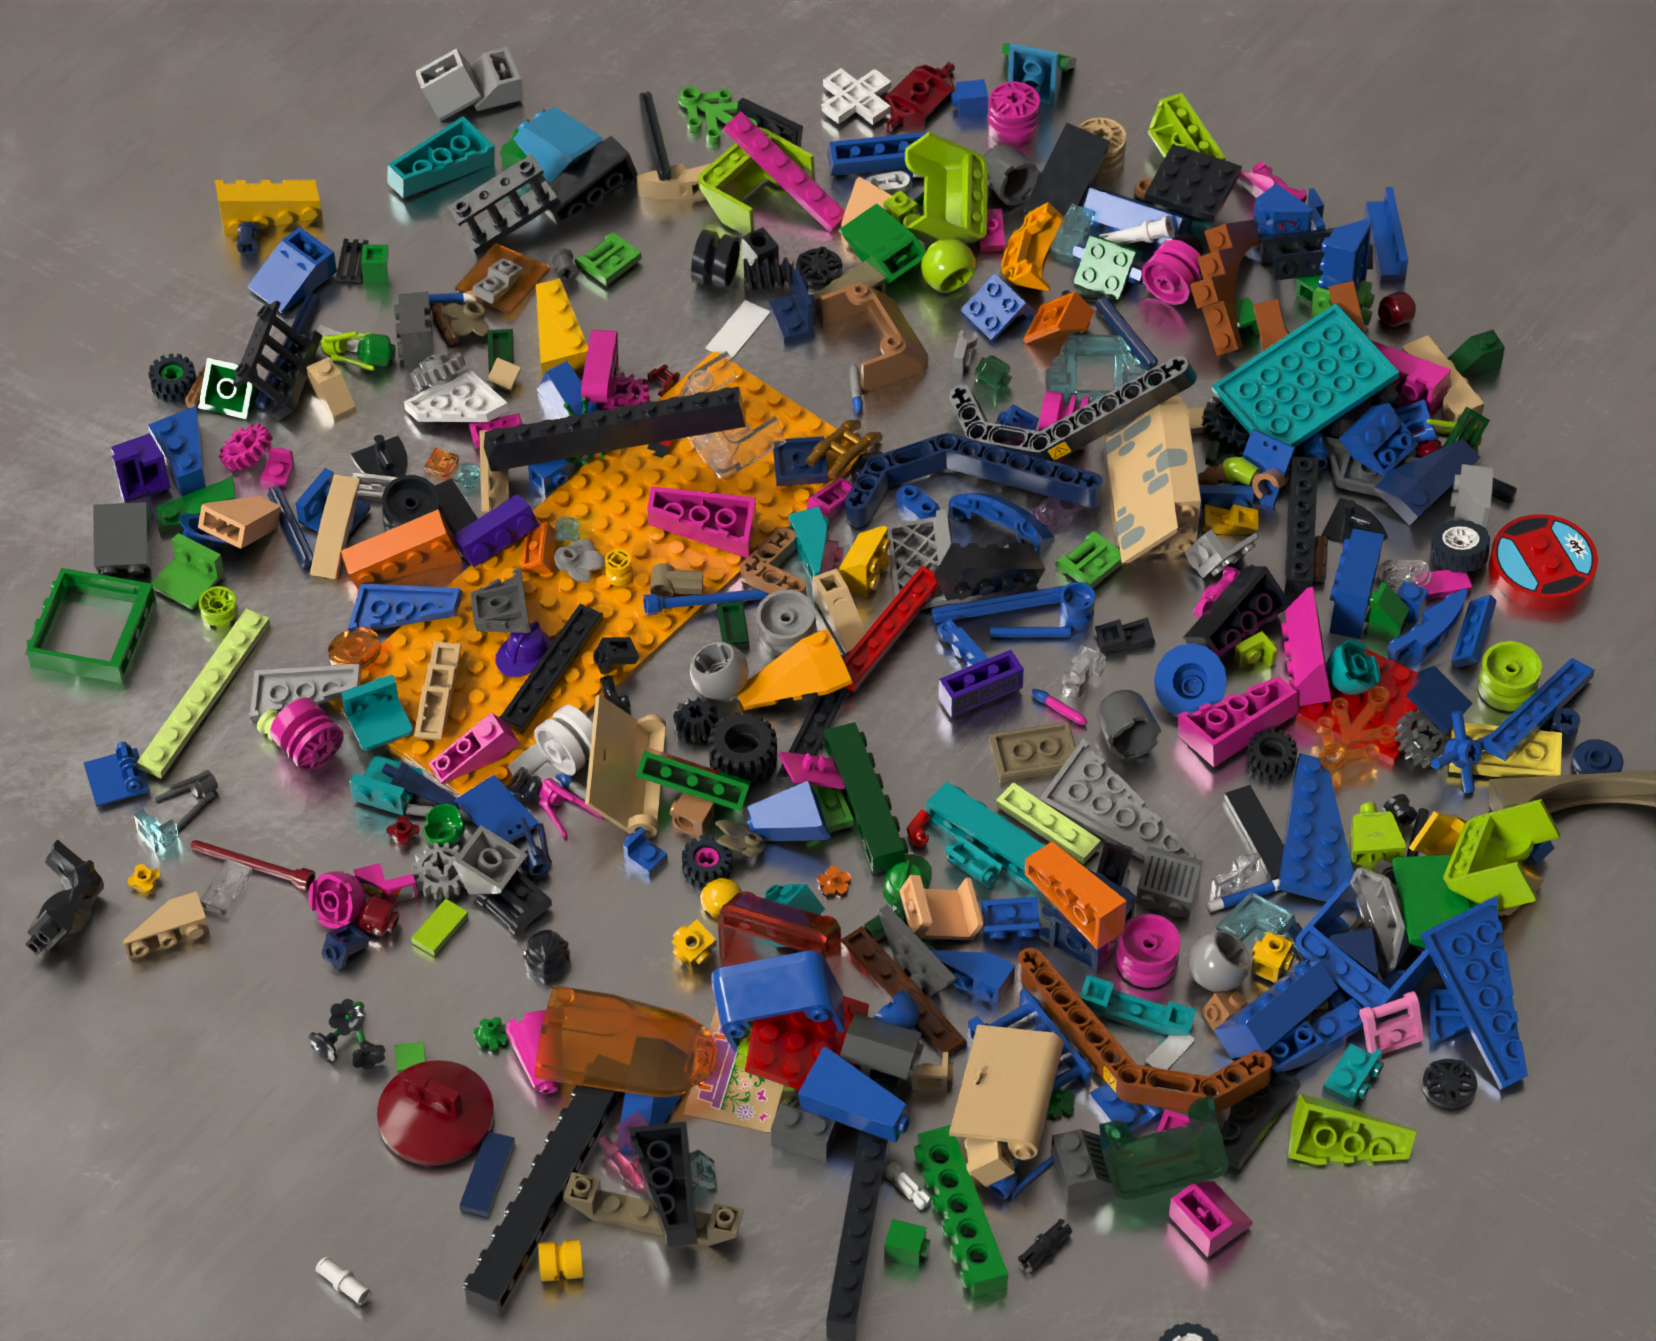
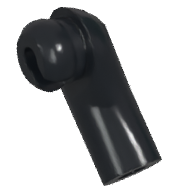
(610, 693)

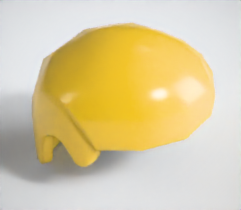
(716, 894)

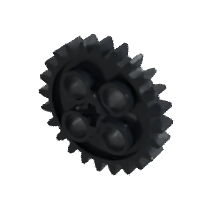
(1224, 426)

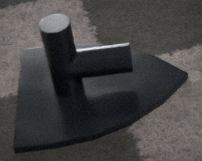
(383, 457)
(1351, 516)

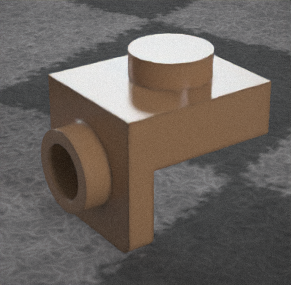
(1222, 1007)

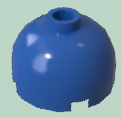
(900, 1012)

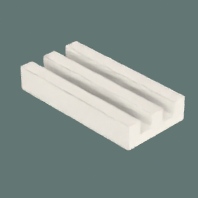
(375, 490)

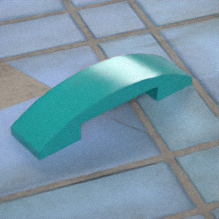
(1135, 1011)

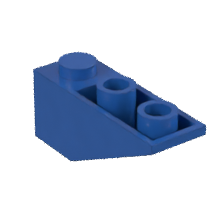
(979, 973)

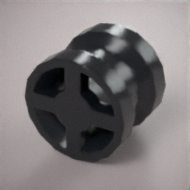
(525, 784)
(1401, 810)

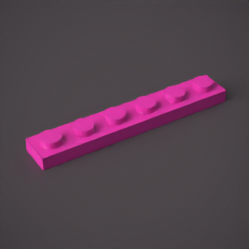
(784, 171)

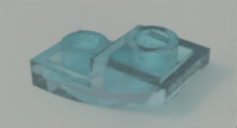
(1072, 230)

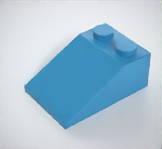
(1037, 69)

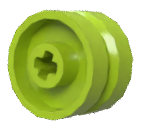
(1509, 675)

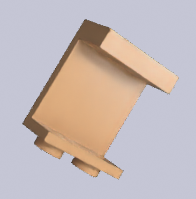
(940, 911)

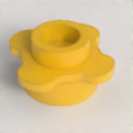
(147, 884)

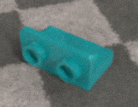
(1352, 1074)

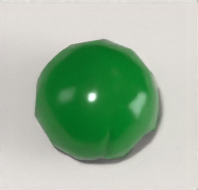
(444, 825)

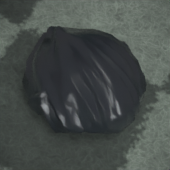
(546, 955)

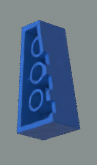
(1354, 582)
(1276, 1010)

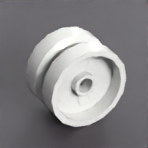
(566, 739)

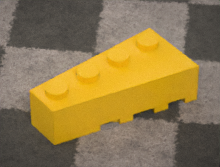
(267, 203)
(558, 329)

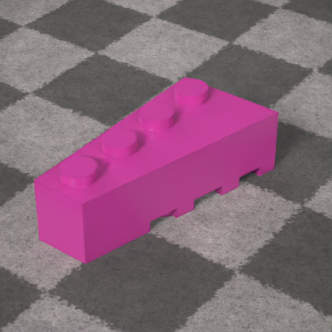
(1418, 378)

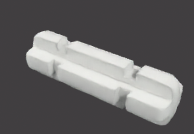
(907, 1185)

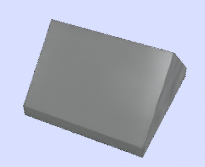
(487, 862)

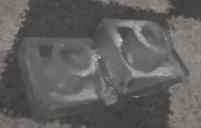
(1242, 872)

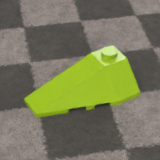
(1337, 1133)

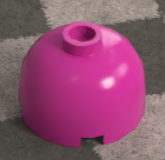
(336, 898)

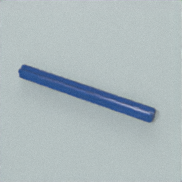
(997, 604)

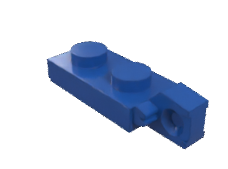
(961, 642)

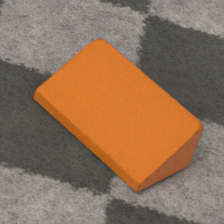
(539, 550)

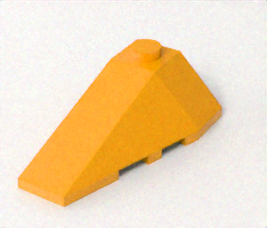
(803, 669)

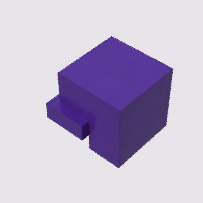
(139, 467)

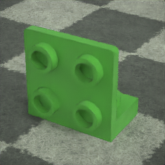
(189, 572)

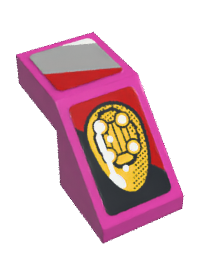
(393, 890)

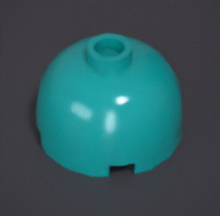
(1351, 668)

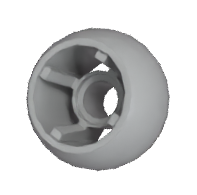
(719, 671)
(1219, 961)

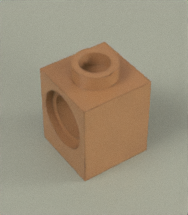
(692, 814)

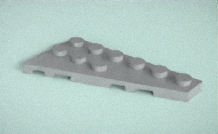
(1107, 806)

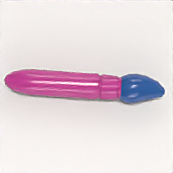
(1057, 705)

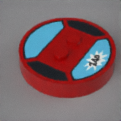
(1543, 562)

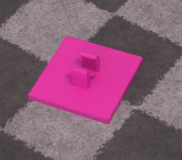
(815, 769)

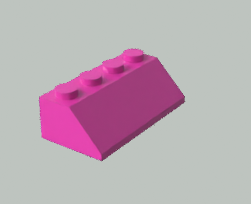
(1306, 650)

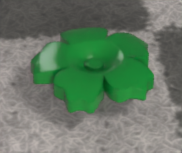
(1061, 1103)

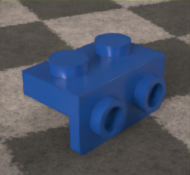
(1010, 916)

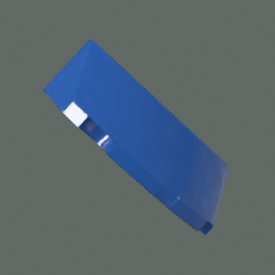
(1005, 514)

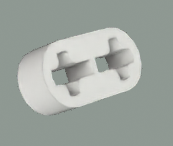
(888, 182)

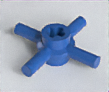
(1461, 752)

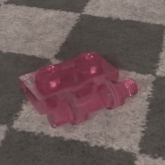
(612, 1150)

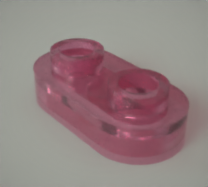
(832, 556)

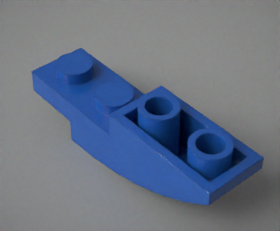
(1435, 628)
(1317, 1039)

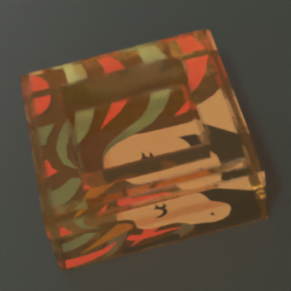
(441, 463)

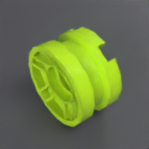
(216, 598)

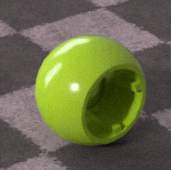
(948, 265)

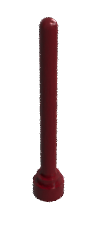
(300, 878)

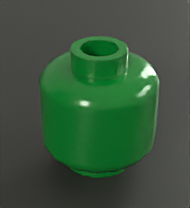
(376, 350)

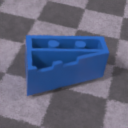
(181, 446)

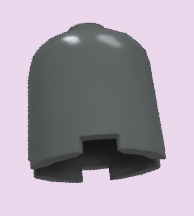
(1010, 173)
(1127, 724)

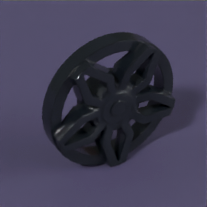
(818, 266)
(1449, 1083)

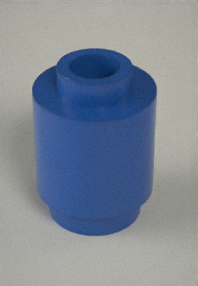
(1316, 448)

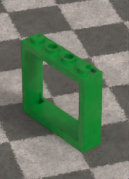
(99, 585)

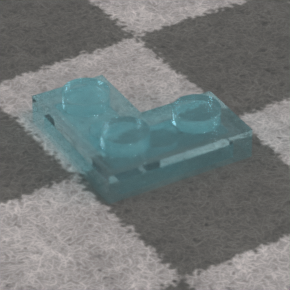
(1256, 913)

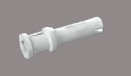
(1146, 232)

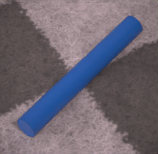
(1030, 632)

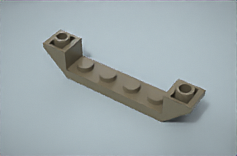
(639, 1214)

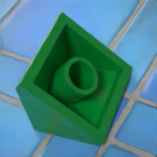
(220, 394)

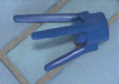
(1008, 1185)

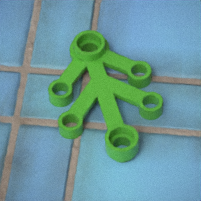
(692, 99)

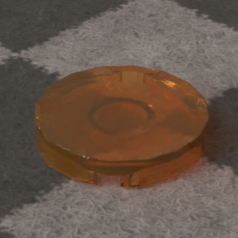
(355, 647)

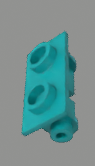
(974, 861)

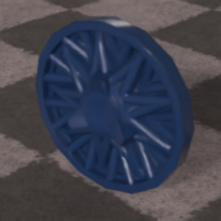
(1597, 757)

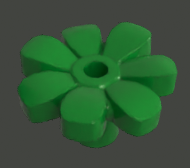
(491, 1033)

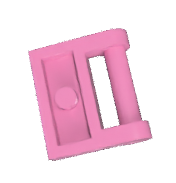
(1394, 1032)

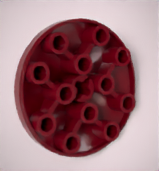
(435, 1112)

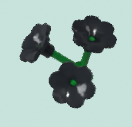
(347, 1018)

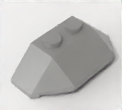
(1383, 912)

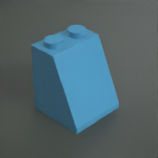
(555, 141)

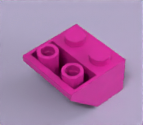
(1208, 1216)

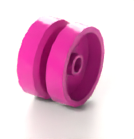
(1172, 272)
(1148, 950)

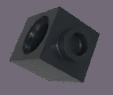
(759, 245)

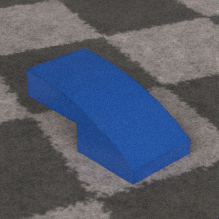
(1318, 207)

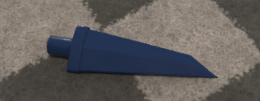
(418, 784)

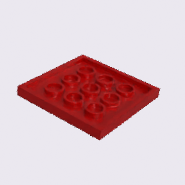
(1396, 680)
(789, 1044)

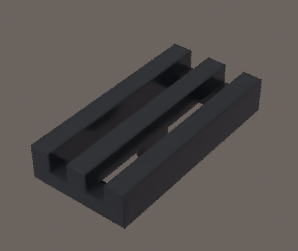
(354, 246)

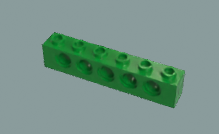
(979, 1277)

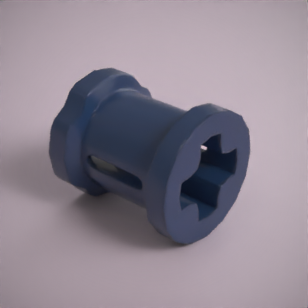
(248, 238)

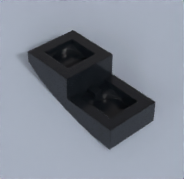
(1119, 637)

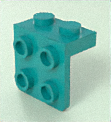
(376, 713)
(376, 788)

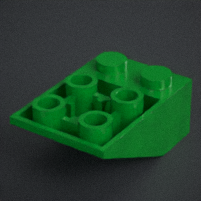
(883, 243)

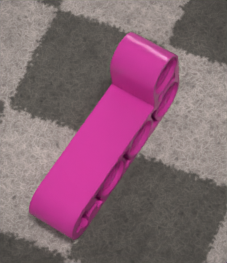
(600, 365)

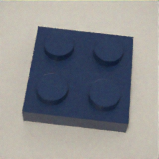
(791, 464)

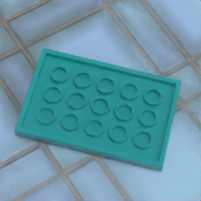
(1306, 379)

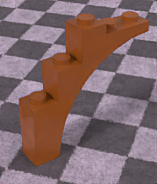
(1217, 289)

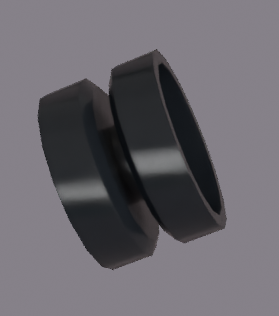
(715, 259)
(407, 500)

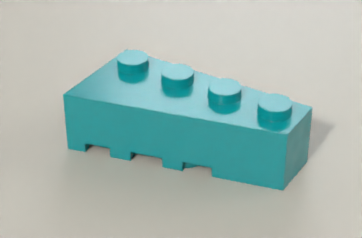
(441, 158)

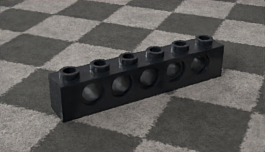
(1300, 526)

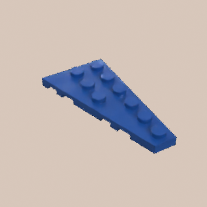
(1315, 844)
(1478, 976)

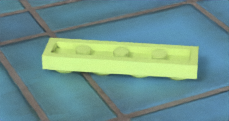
(1048, 823)

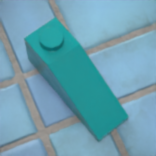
(811, 537)

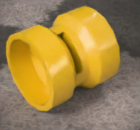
(618, 567)

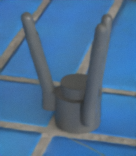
(201, 784)

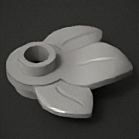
(579, 560)

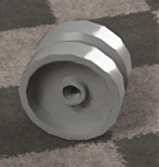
(784, 620)

